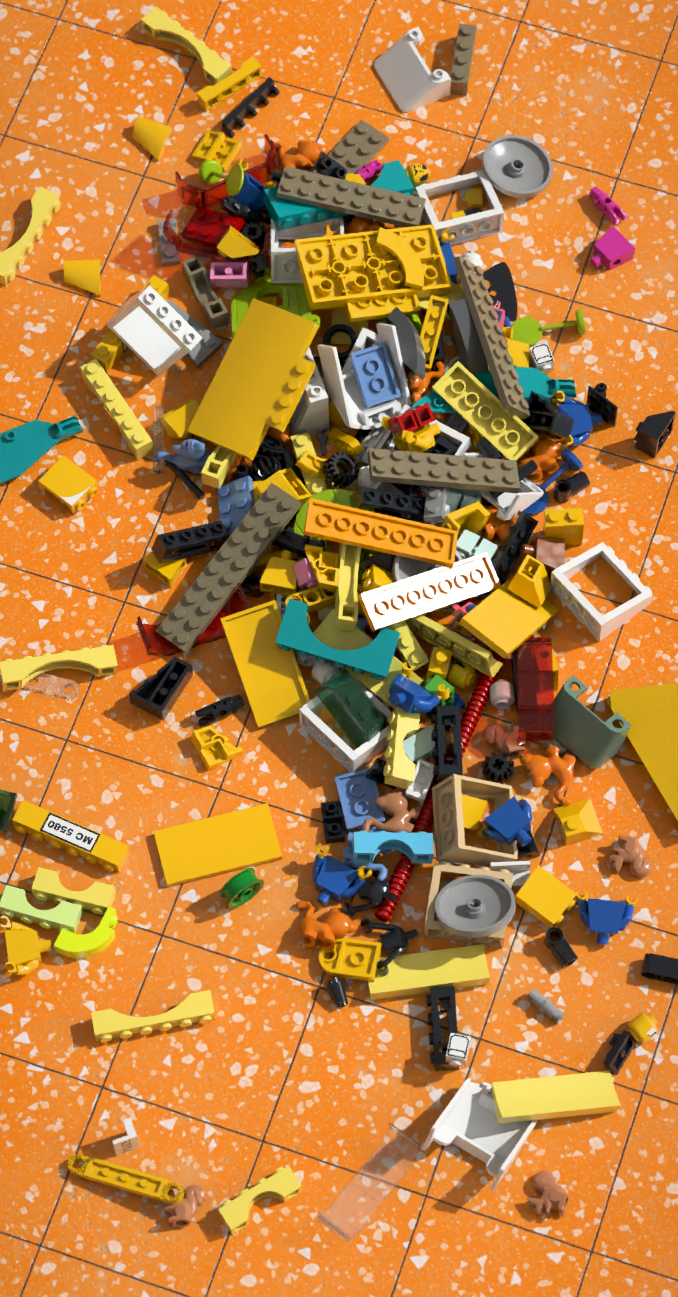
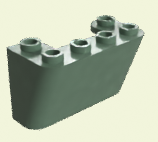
(584, 731)

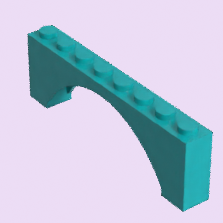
(291, 214)

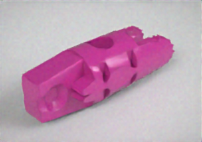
(369, 171)
(607, 206)

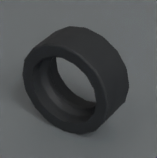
(340, 328)

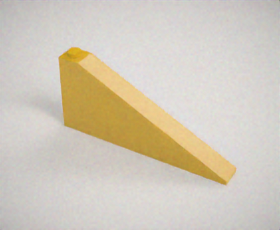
(653, 732)

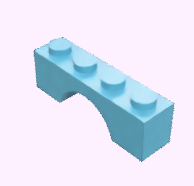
(415, 845)

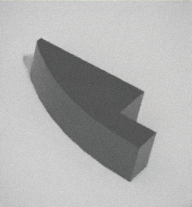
(466, 337)
(409, 342)

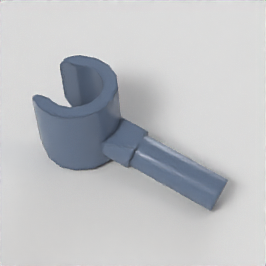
(322, 439)

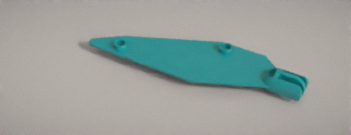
(529, 378)
(29, 442)

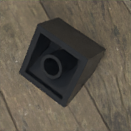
(654, 432)

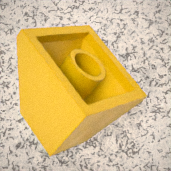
(236, 245)
(577, 821)

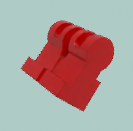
(411, 419)

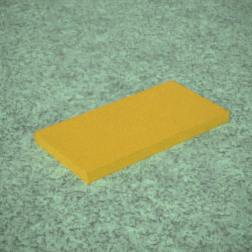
(506, 620)
(267, 672)
(217, 845)

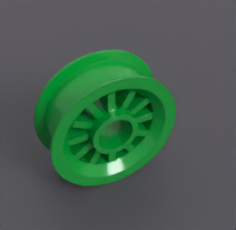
(241, 888)

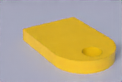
(352, 959)

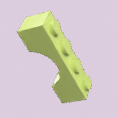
(15, 904)

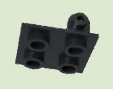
(600, 404)

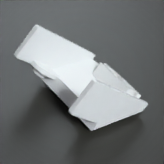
(345, 390)
(473, 1126)

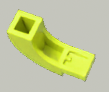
(90, 944)

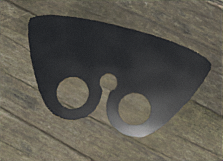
(503, 284)

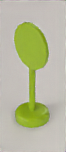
(211, 172)
(530, 331)

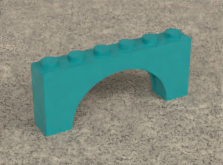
(372, 658)

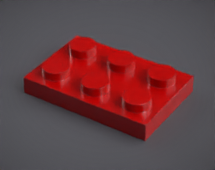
(209, 226)

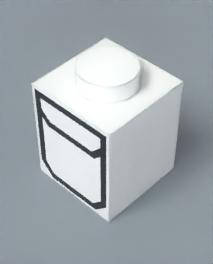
(541, 358)
(458, 1050)

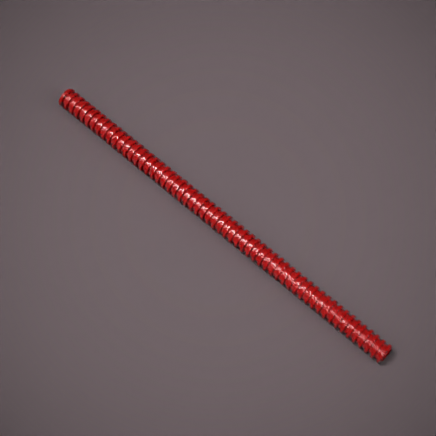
(426, 817)

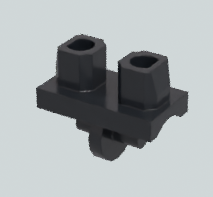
(327, 166)

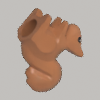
(505, 741)
(632, 853)
(552, 1194)
(186, 1209)

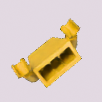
(414, 441)
(22, 948)

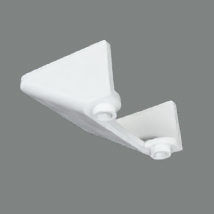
(408, 75)
(510, 503)

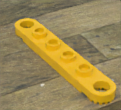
(125, 1179)

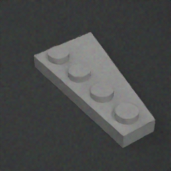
(206, 346)

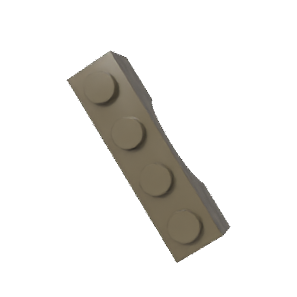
(462, 59)
(200, 285)

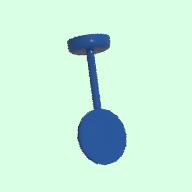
(570, 461)

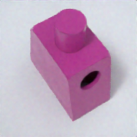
(612, 250)

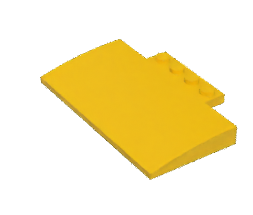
(366, 277)
(257, 380)

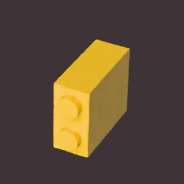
(564, 524)
(545, 897)

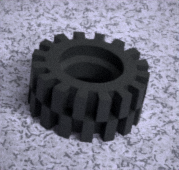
(346, 464)

